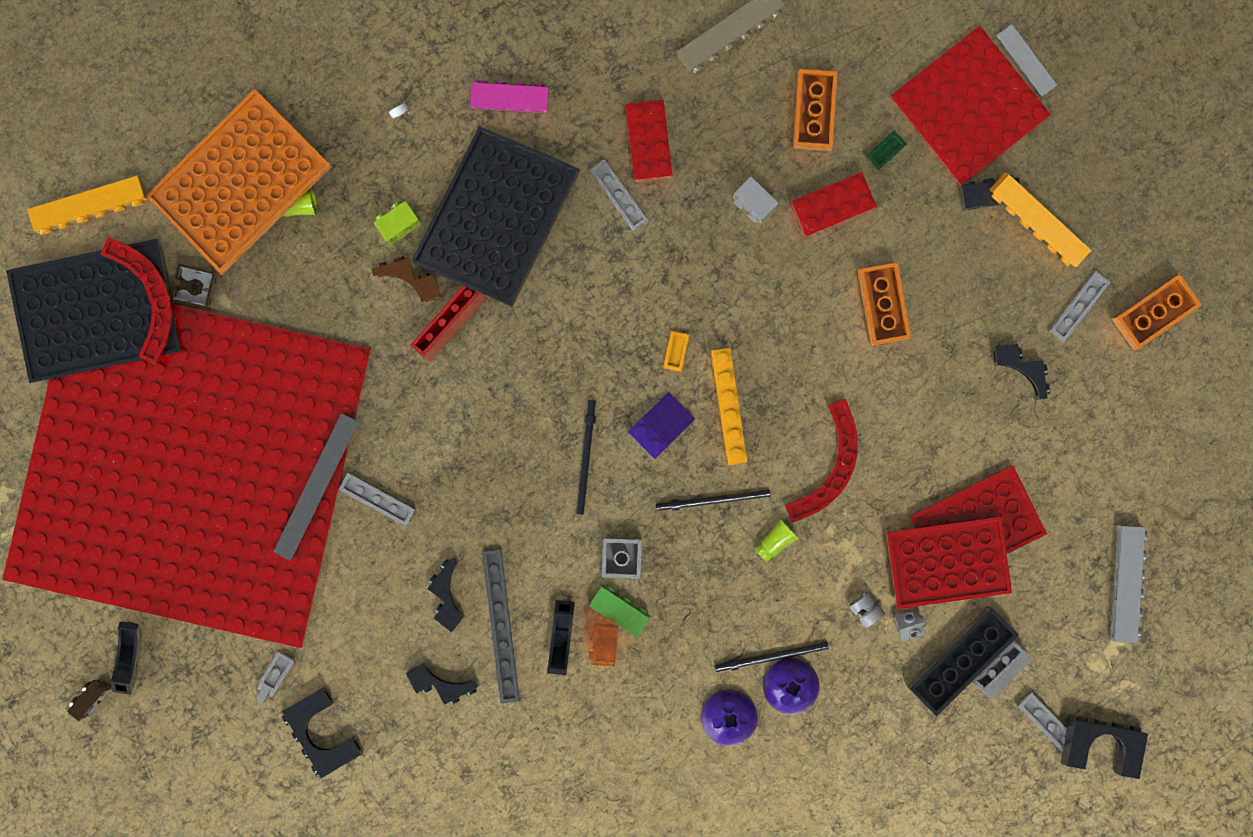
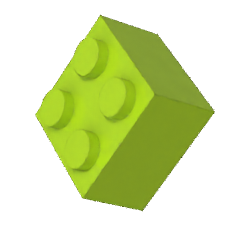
(397, 222)

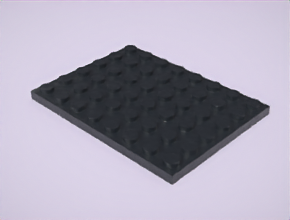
(495, 216)
(84, 313)

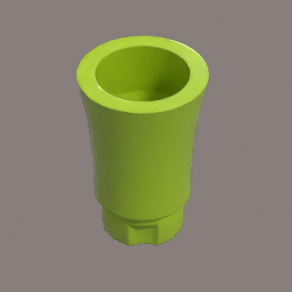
(305, 205)
(776, 541)

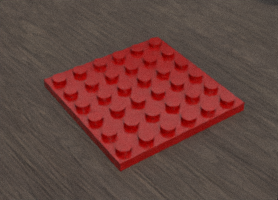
(970, 105)

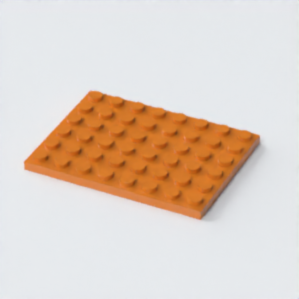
(238, 181)

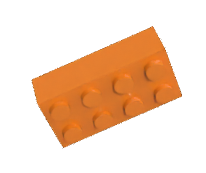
(814, 110)
(884, 304)
(1156, 312)

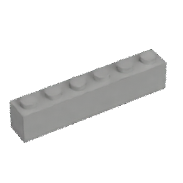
(1128, 583)

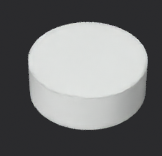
(401, 109)

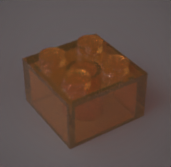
(604, 646)

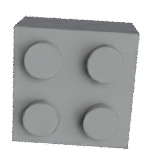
(754, 200)
(621, 558)

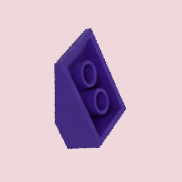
(661, 425)

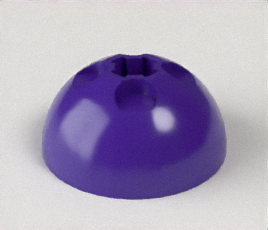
(790, 675)
(728, 704)

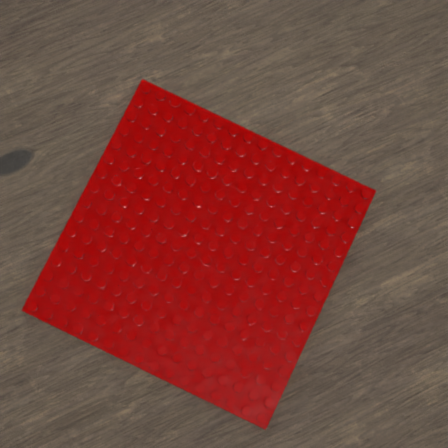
(183, 474)

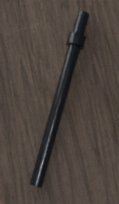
(589, 419)
(675, 505)
(735, 664)

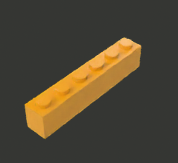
(87, 205)
(1037, 217)
(728, 406)

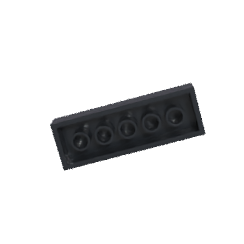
(962, 660)

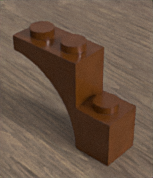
(402, 269)

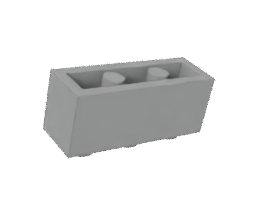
(1002, 670)

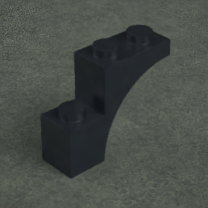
(1034, 371)
(446, 614)
(561, 637)
(128, 651)
(449, 692)

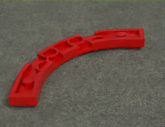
(157, 292)
(842, 469)

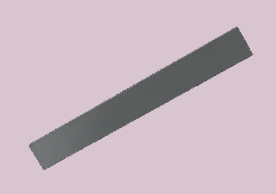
(316, 487)
(501, 625)

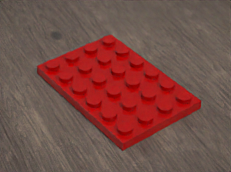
(991, 497)
(949, 562)

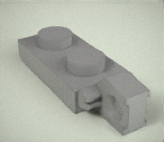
(274, 675)

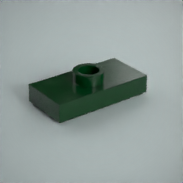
(886, 150)

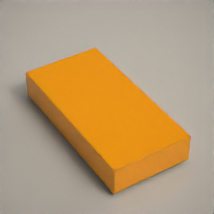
(676, 351)

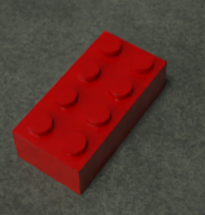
(649, 141)
(833, 205)

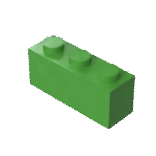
(620, 610)

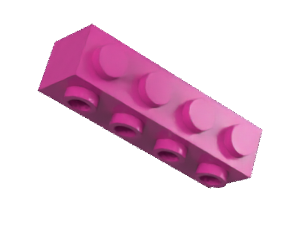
(509, 97)

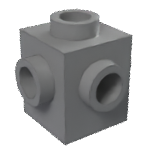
(909, 625)

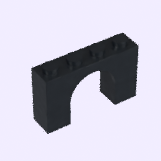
(1082, 733)
(323, 759)

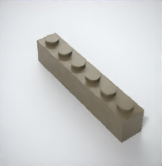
(727, 32)

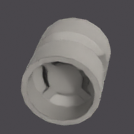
(867, 610)

